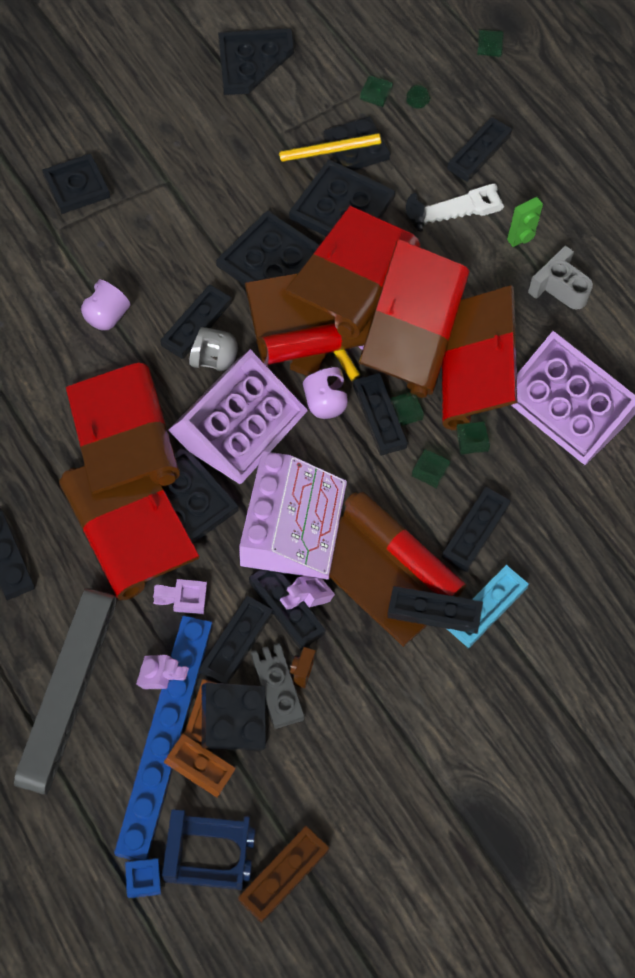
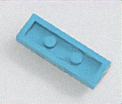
(496, 598)

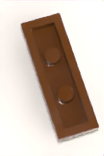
(283, 874)

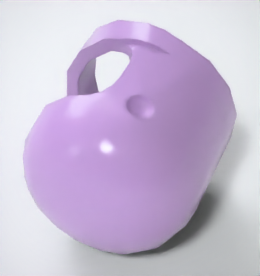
(104, 306)
(322, 399)

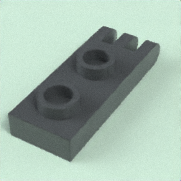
(279, 687)

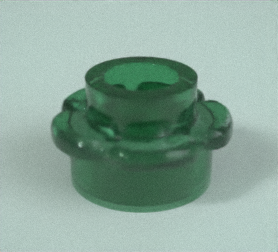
(417, 97)

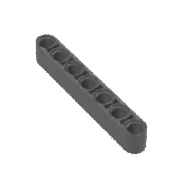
(65, 692)

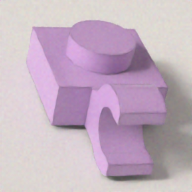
(307, 589)
(187, 596)
(158, 670)

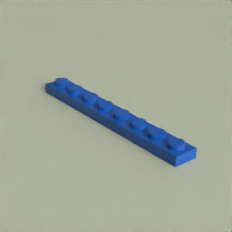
(166, 729)

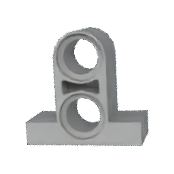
(562, 281)

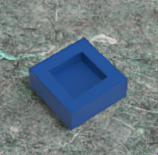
(143, 878)

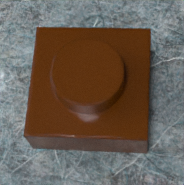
(302, 667)

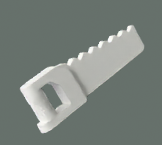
(466, 205)

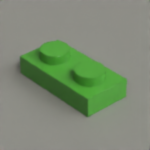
(525, 222)

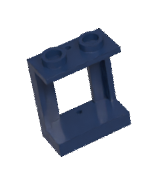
(182, 825)

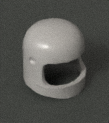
(211, 344)

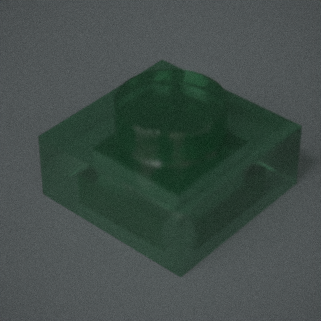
(490, 43)
(376, 91)
(407, 408)
(472, 437)
(430, 468)

